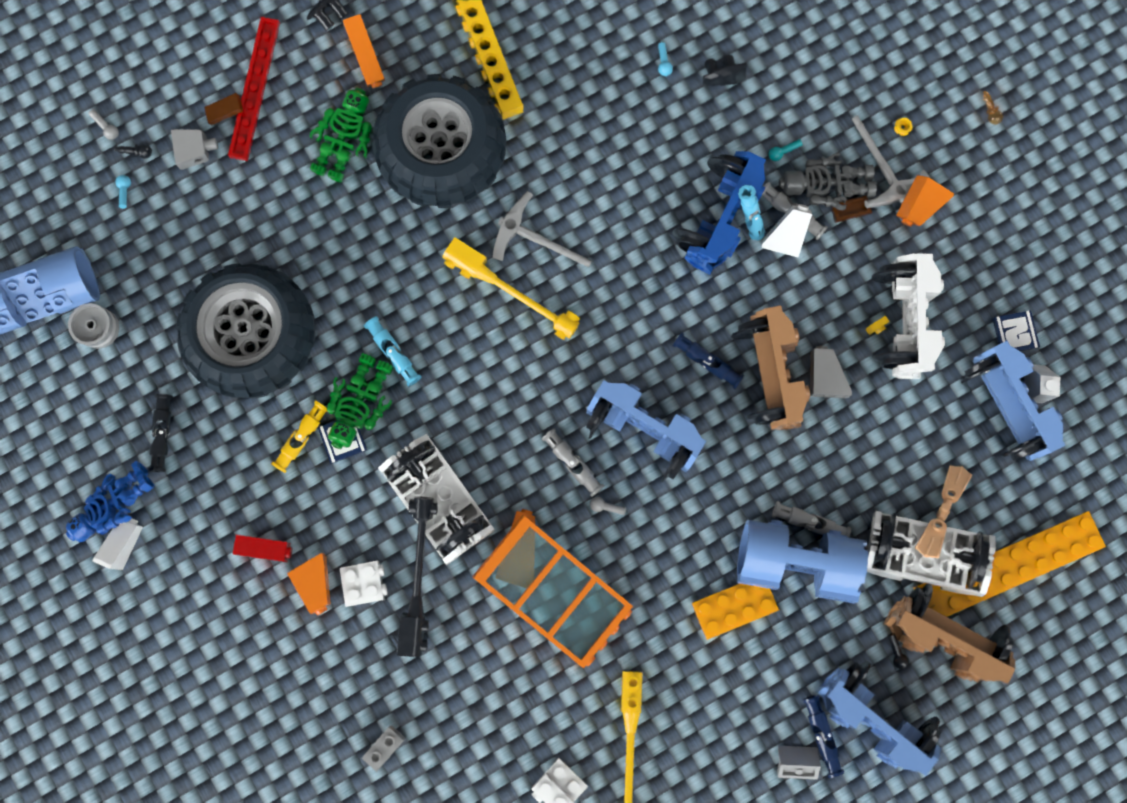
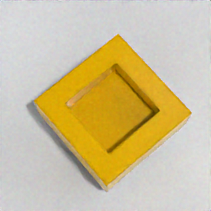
(878, 326)

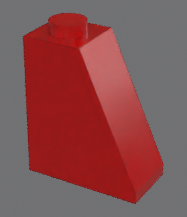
(262, 548)

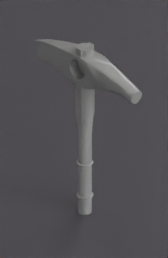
(897, 189)
(512, 225)

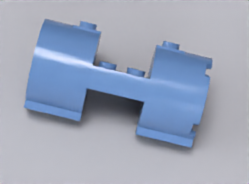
(46, 288)
(837, 564)

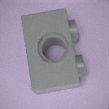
(383, 748)

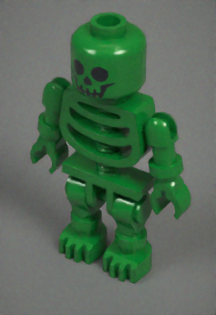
(355, 104)
(343, 431)

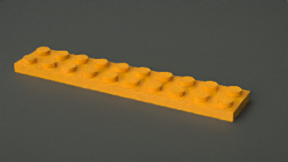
(1027, 560)

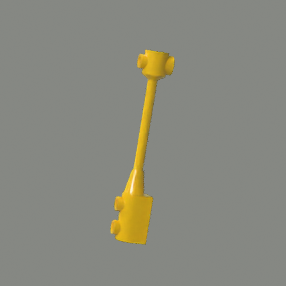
(473, 264)
(631, 707)

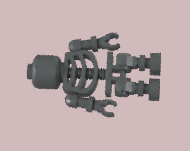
(796, 182)

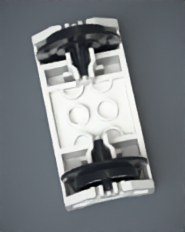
(916, 283)
(432, 477)
(959, 563)

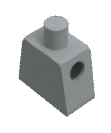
(191, 147)

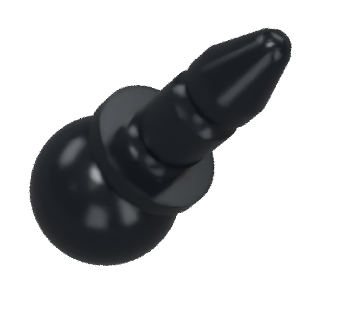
(143, 151)

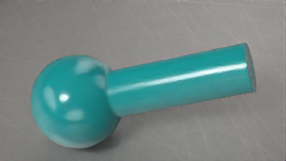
(777, 153)

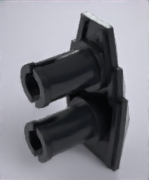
(318, 12)
(726, 75)

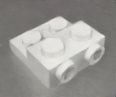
(363, 583)
(558, 785)

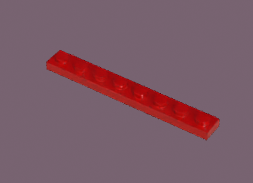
(254, 89)

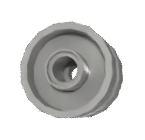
(93, 326)

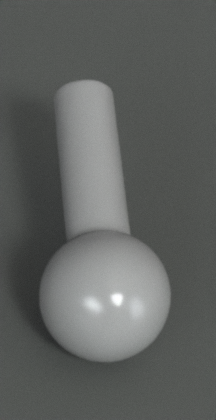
(109, 131)
(598, 504)

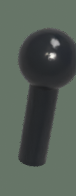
(900, 660)

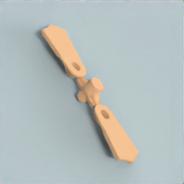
(933, 537)

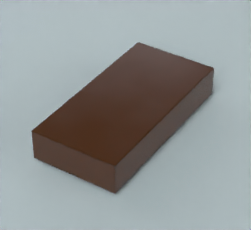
(223, 109)
(854, 209)

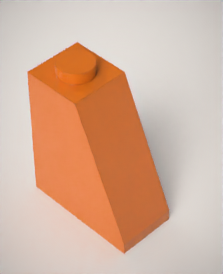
(922, 201)
(313, 583)

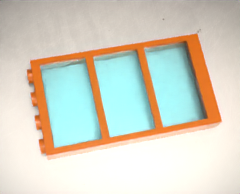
(553, 592)

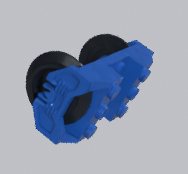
(714, 243)

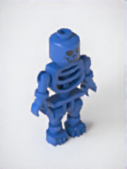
(104, 517)

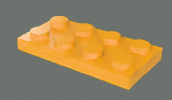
(733, 608)

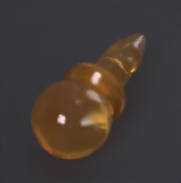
(995, 116)

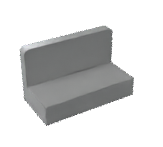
(798, 762)

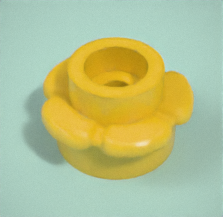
(903, 122)

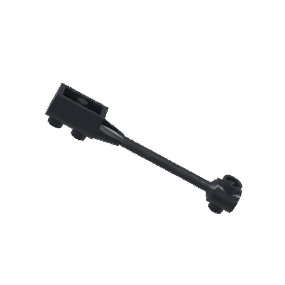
(413, 623)

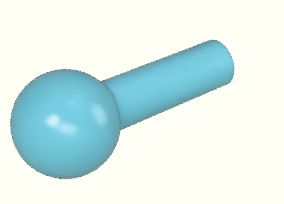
(665, 68)
(123, 183)

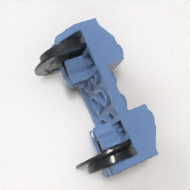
(677, 442)
(904, 747)

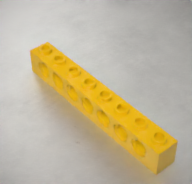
(507, 107)

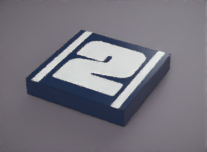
(1017, 330)
(334, 454)

